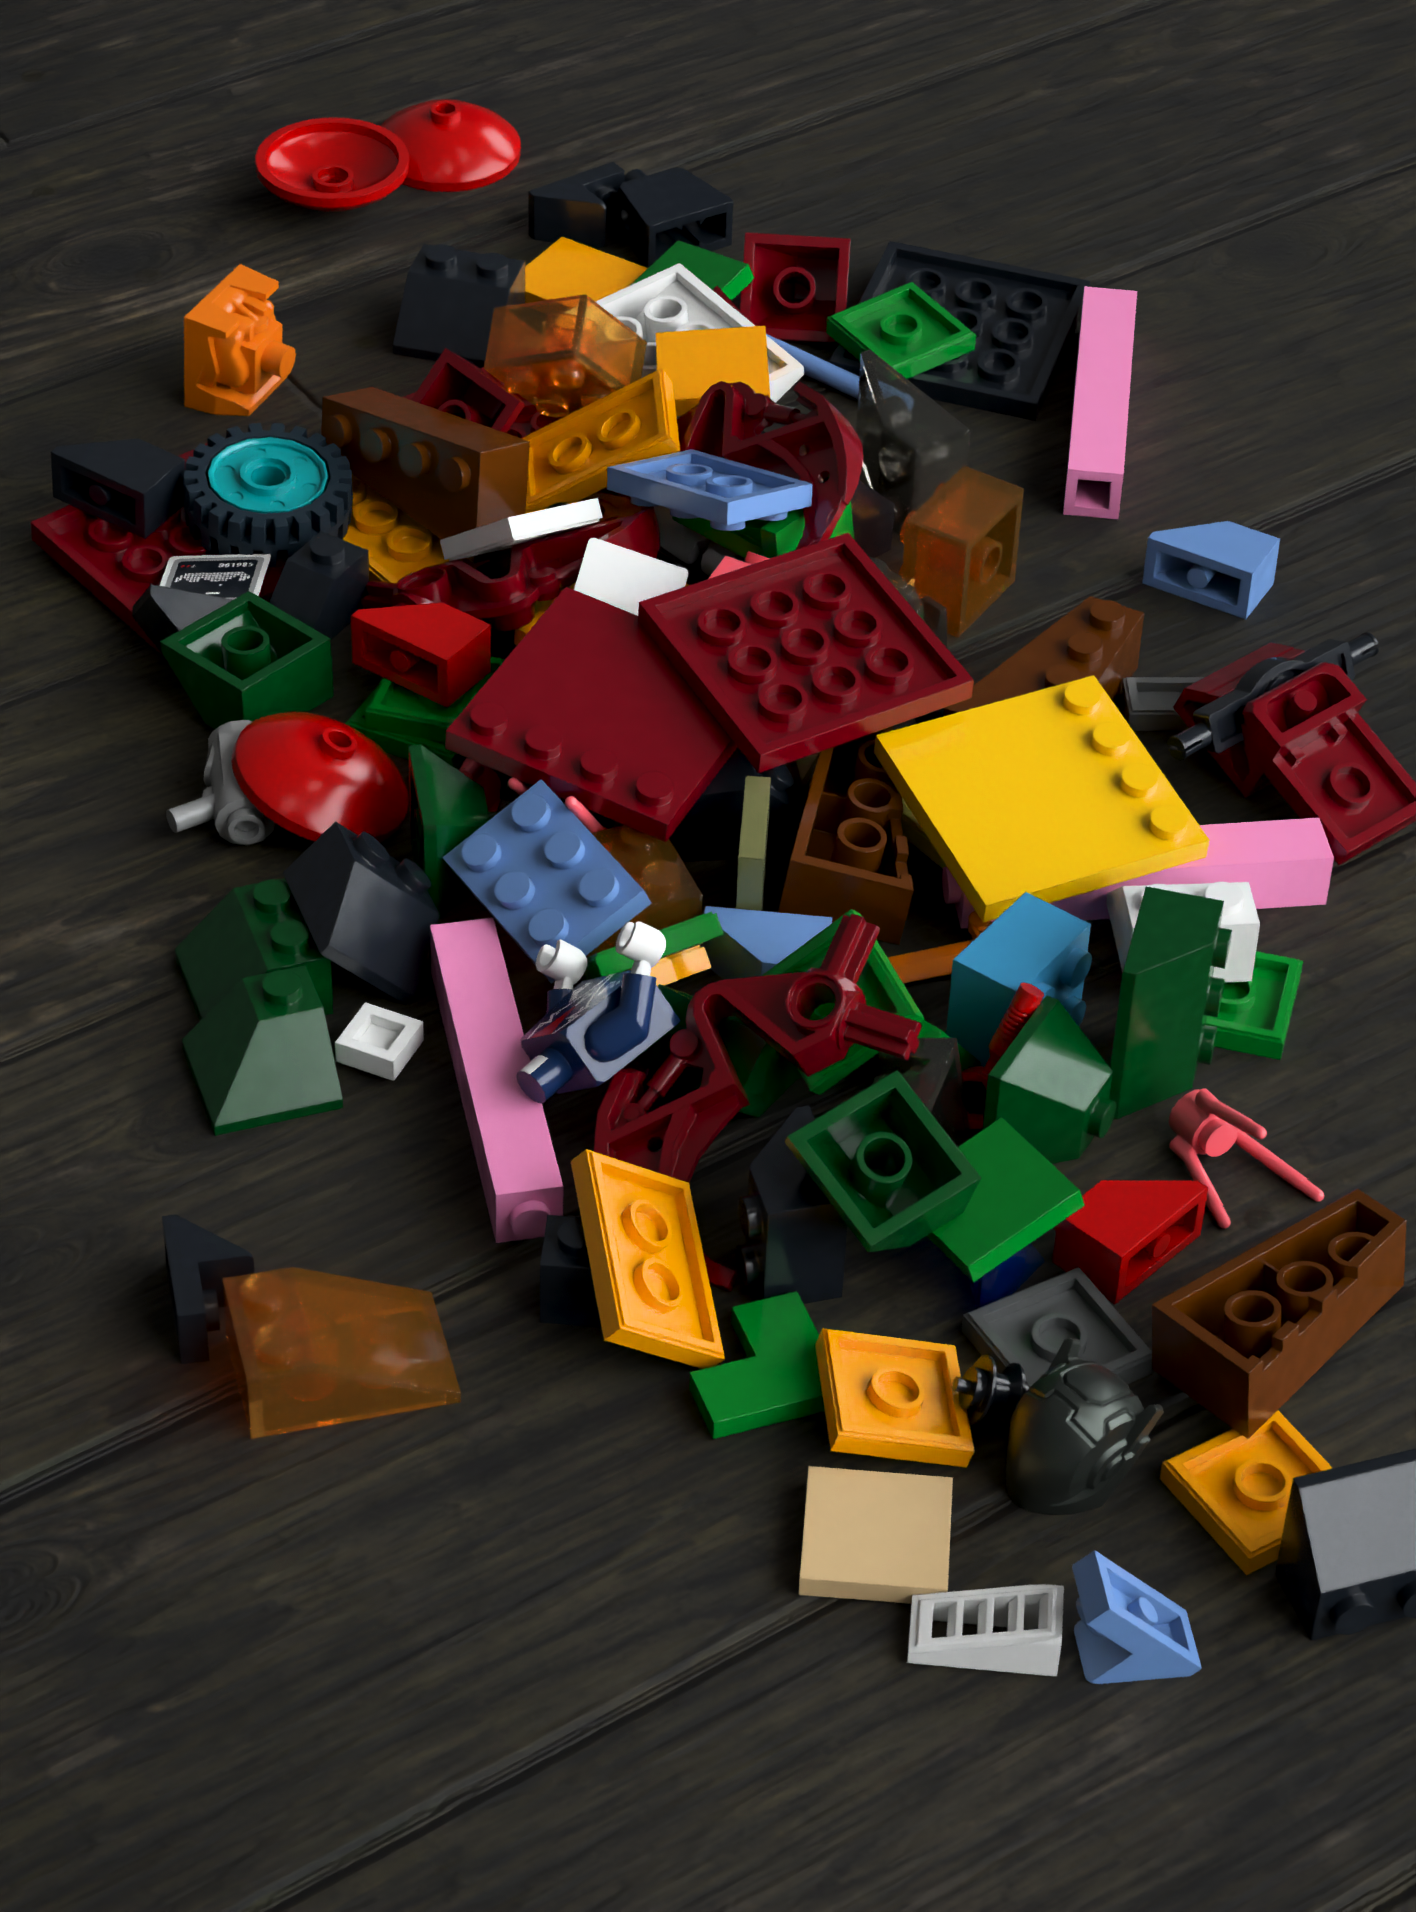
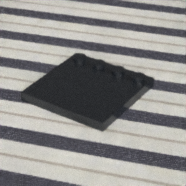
(1018, 319)

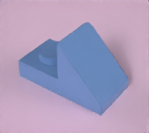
(1128, 1627)

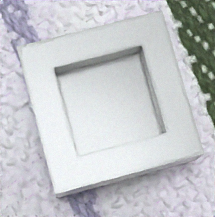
(379, 1041)

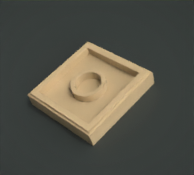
(875, 1535)

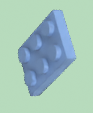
(709, 488)
(546, 876)

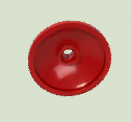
(455, 145)
(332, 163)
(316, 772)

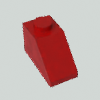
(423, 648)
(1129, 1231)

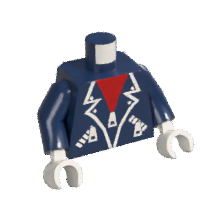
(598, 1023)

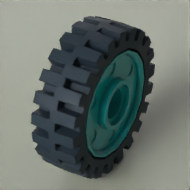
(266, 491)

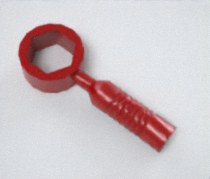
(1020, 1010)

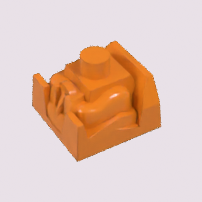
(234, 346)

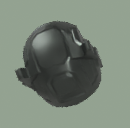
(1074, 1436)

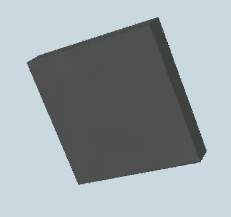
(1037, 1320)

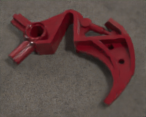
(808, 448)
(535, 573)
(779, 1013)

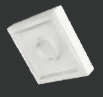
(520, 529)

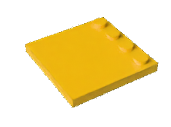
(1040, 797)

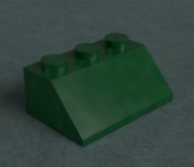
(1167, 998)

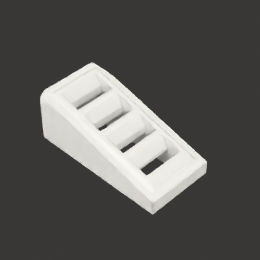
(1014, 1607)

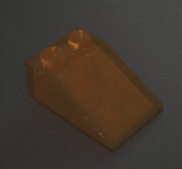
(333, 1349)

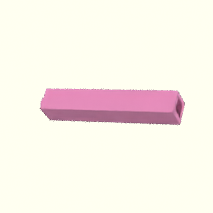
(1100, 404)
(1280, 859)
(486, 1052)

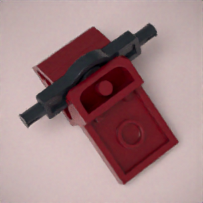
(1297, 725)

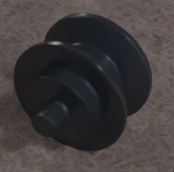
(991, 1393)

